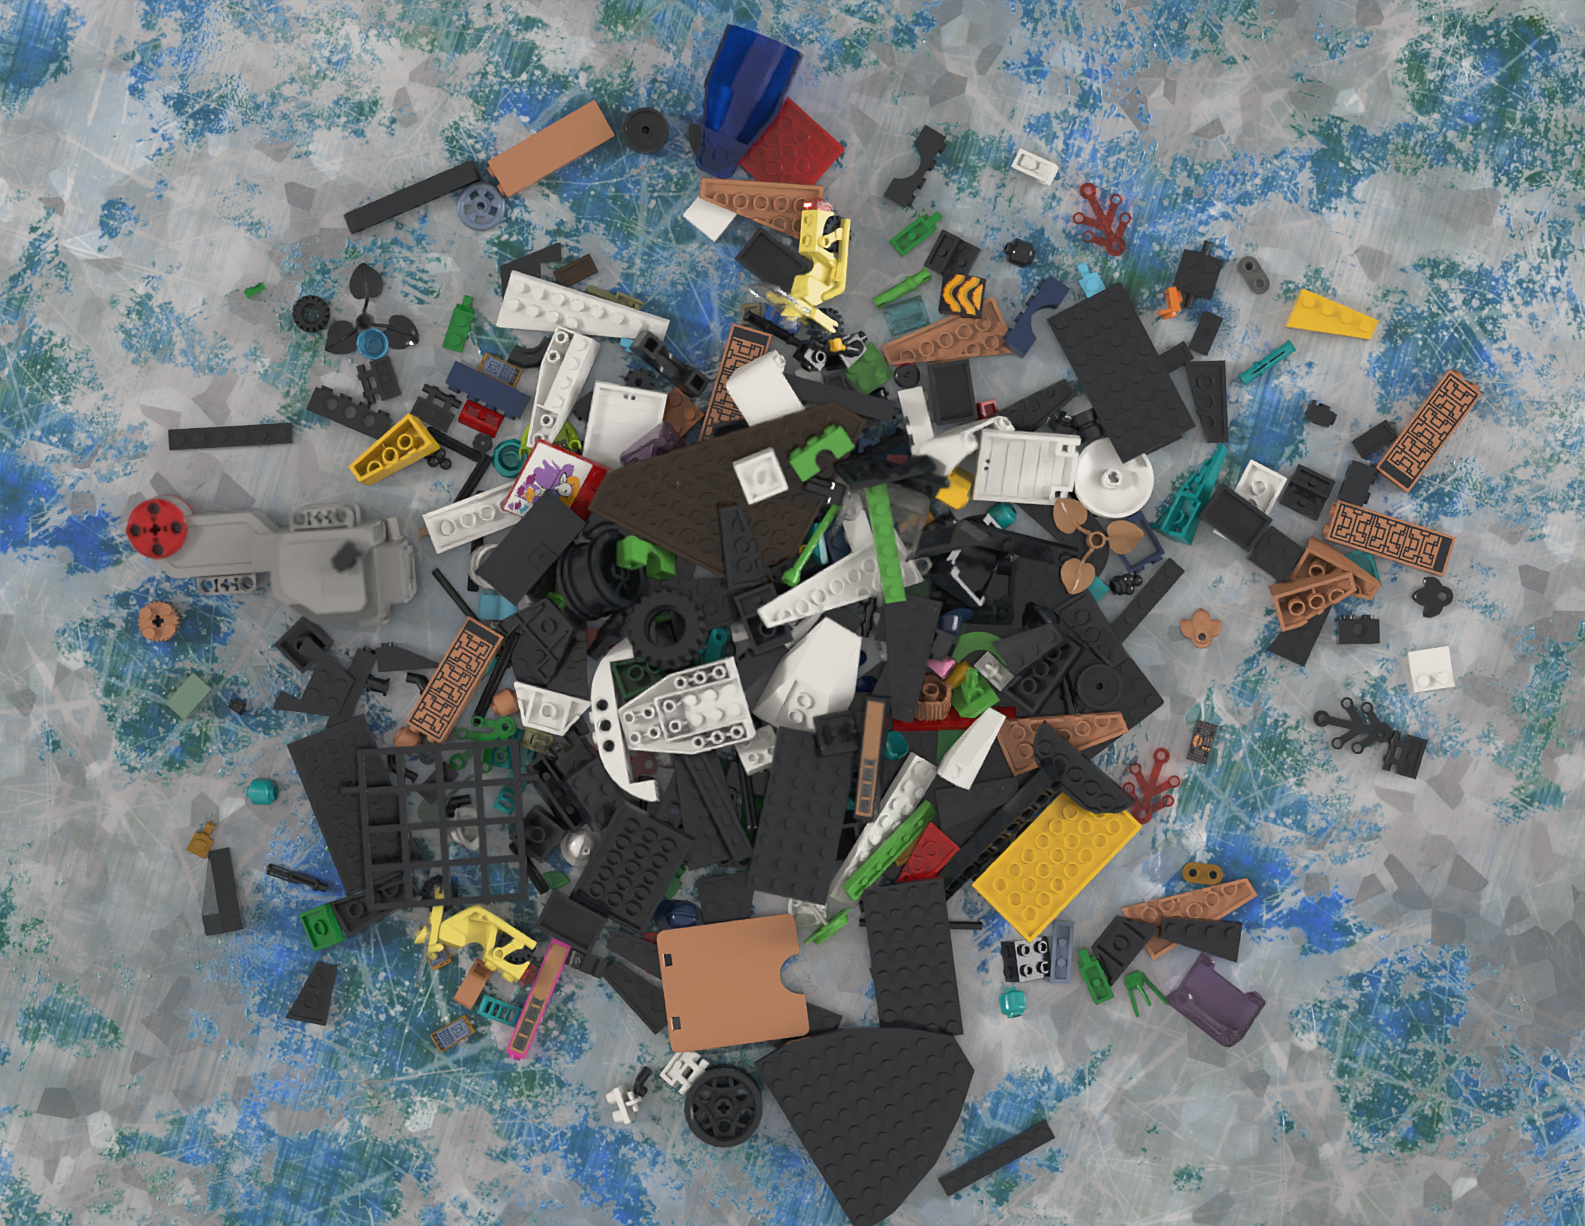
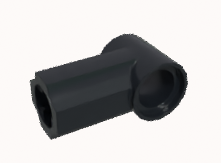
(830, 492)

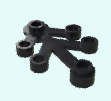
(1356, 726)

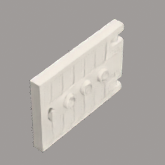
(620, 420)
(1024, 466)

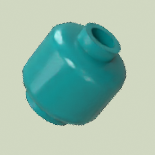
(1003, 514)
(262, 791)
(1012, 1002)

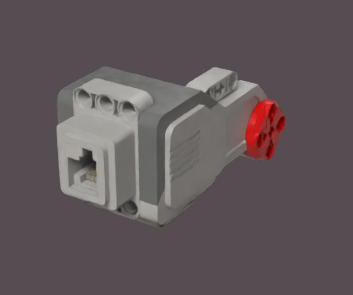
(247, 542)

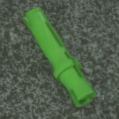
(909, 284)

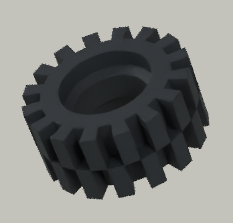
(298, 313)

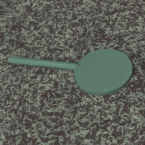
(429, 812)

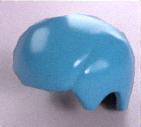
(372, 343)

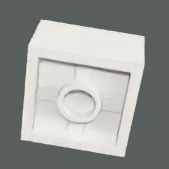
(760, 475)

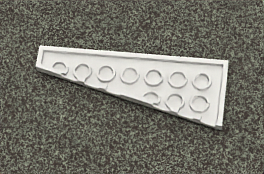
(545, 305)
(840, 584)

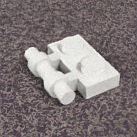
(679, 1067)

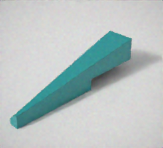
(1180, 519)

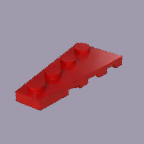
(929, 855)

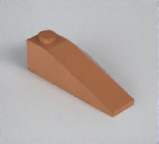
(1323, 559)
(1305, 597)

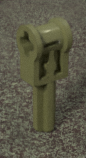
(619, 298)
(539, 741)

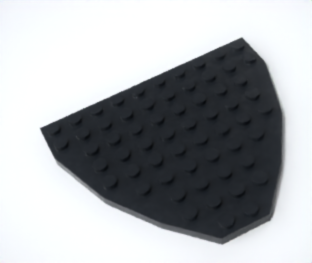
(870, 1108)

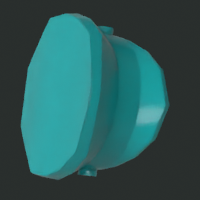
(506, 458)

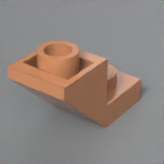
(473, 984)

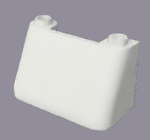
(763, 390)
(953, 445)

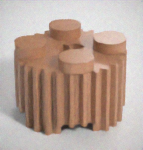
(147, 621)
(934, 699)

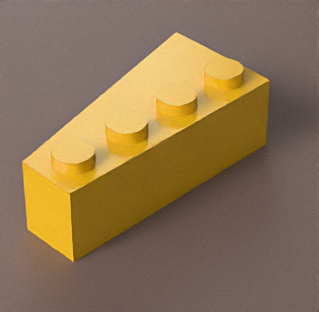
(1325, 316)
(395, 450)
(955, 495)

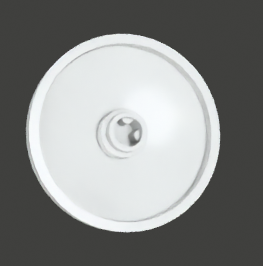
(1109, 486)

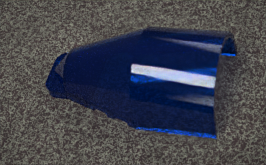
(743, 96)

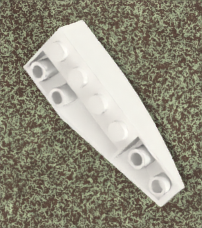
(560, 382)

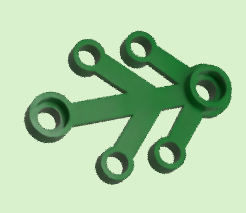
(498, 732)

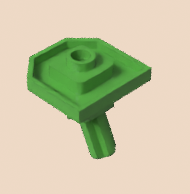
(973, 695)

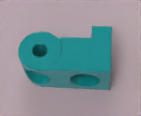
(718, 644)

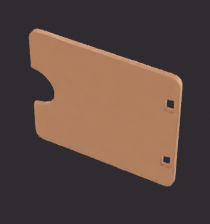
(729, 983)

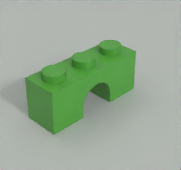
(804, 459)
(637, 553)

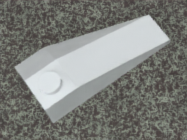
(967, 754)

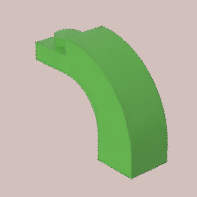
(976, 641)

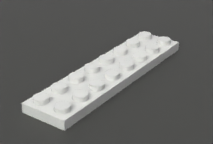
(895, 808)

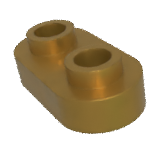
(1202, 873)

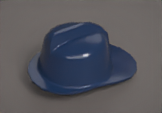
(953, 620)
(677, 914)

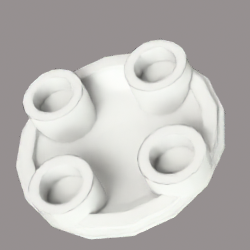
(804, 914)

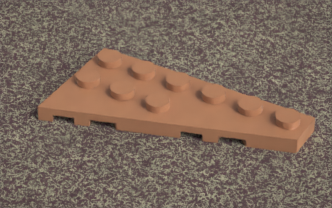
(768, 203)
(952, 338)
(1081, 730)
(1202, 903)

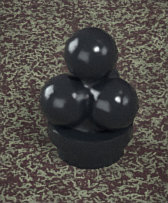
(438, 458)
(1125, 584)

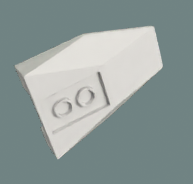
(812, 678)
(689, 711)

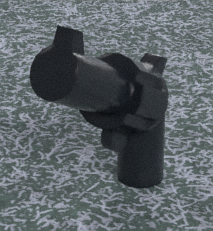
(392, 768)

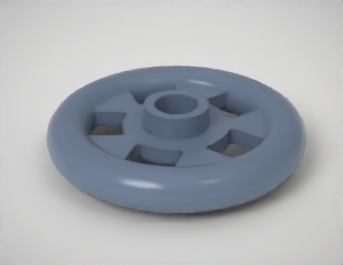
(469, 219)

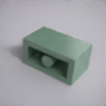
(189, 695)

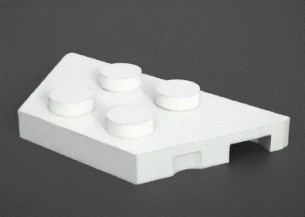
(548, 709)

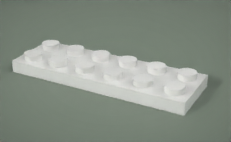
(469, 518)

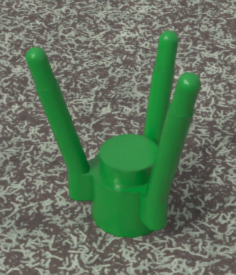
(1136, 980)

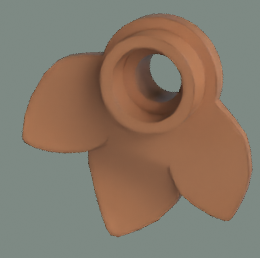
(1200, 625)

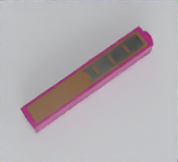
(538, 999)

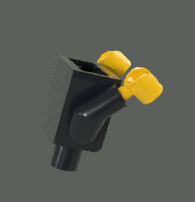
(845, 350)

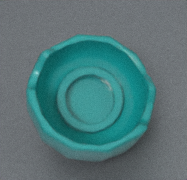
(896, 746)

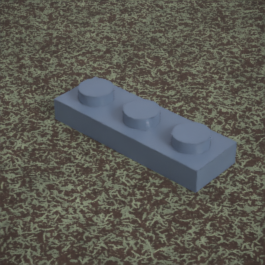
(1061, 952)

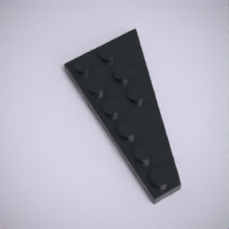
(725, 898)

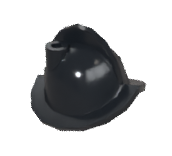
(1037, 616)

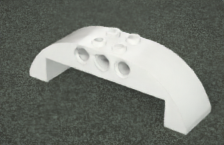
(618, 760)

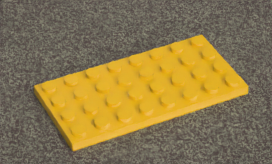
(1052, 863)

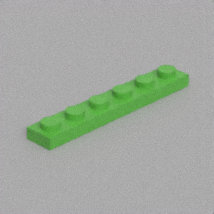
(885, 543)
(890, 850)

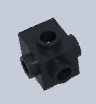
(811, 355)
(643, 374)

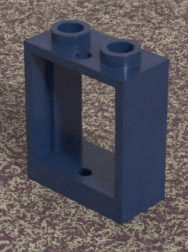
(1153, 558)

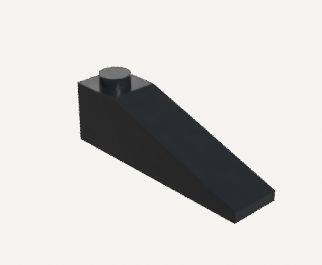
(221, 902)

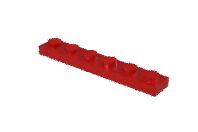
(951, 722)

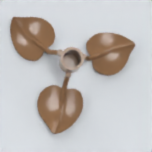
(1122, 538)

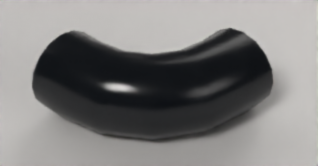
(529, 357)

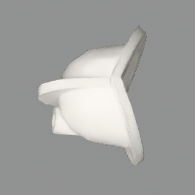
(464, 835)
(579, 846)

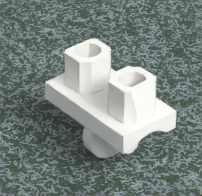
(993, 671)
(627, 1104)

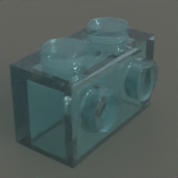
(906, 316)

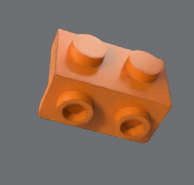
(1173, 301)

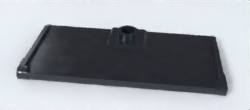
(531, 547)

